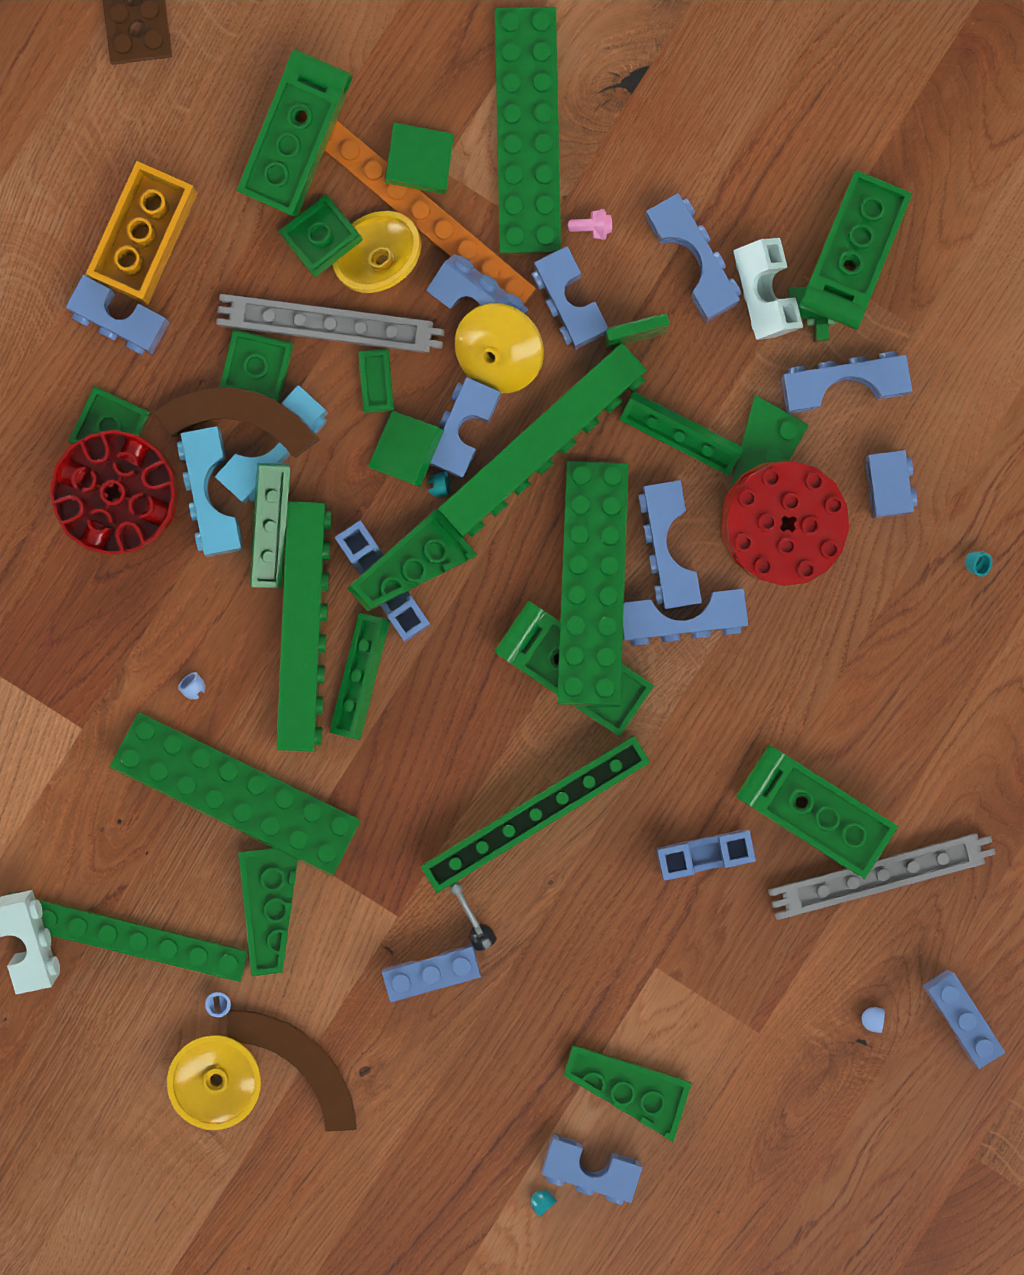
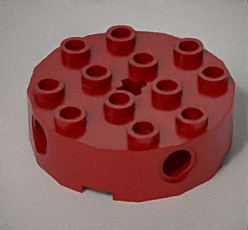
(85, 506)
(815, 524)

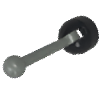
(481, 934)

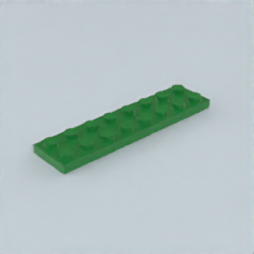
(527, 130)
(593, 584)
(235, 794)

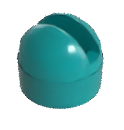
(440, 483)
(978, 563)
(542, 1201)

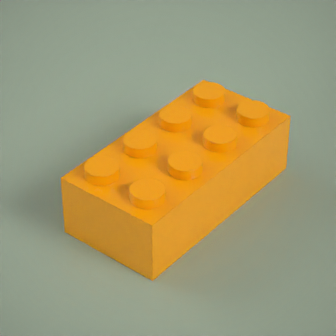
(142, 232)

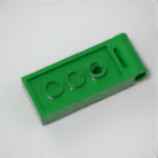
(286, 148)
(861, 240)
(531, 648)
(829, 822)

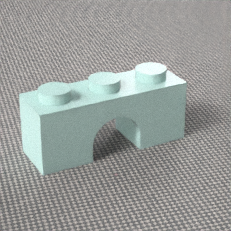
(757, 267)
(22, 918)

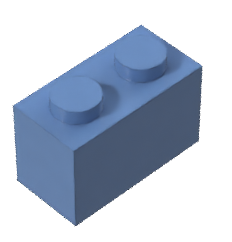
(890, 484)

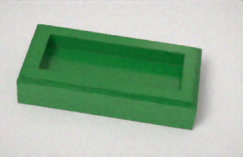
(376, 381)

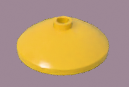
(385, 254)
(509, 337)
(201, 1100)

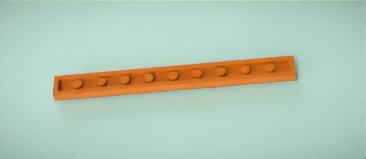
(422, 211)

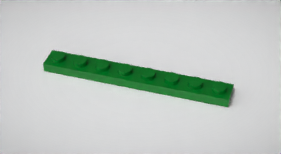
(143, 941)

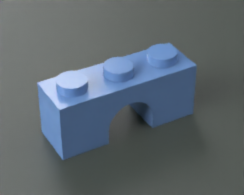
(460, 279)
(579, 324)
(140, 330)
(472, 402)
(705, 853)
(431, 973)
(964, 1019)
(615, 1181)

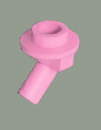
(599, 224)

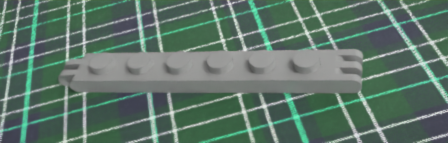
(329, 324)
(885, 875)

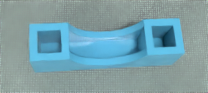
(203, 453)
(241, 471)

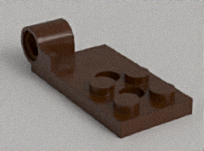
(151, 45)

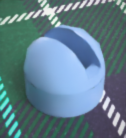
(192, 685)
(224, 1004)
(873, 1019)

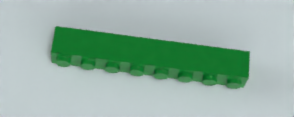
(543, 440)
(302, 626)
(535, 814)

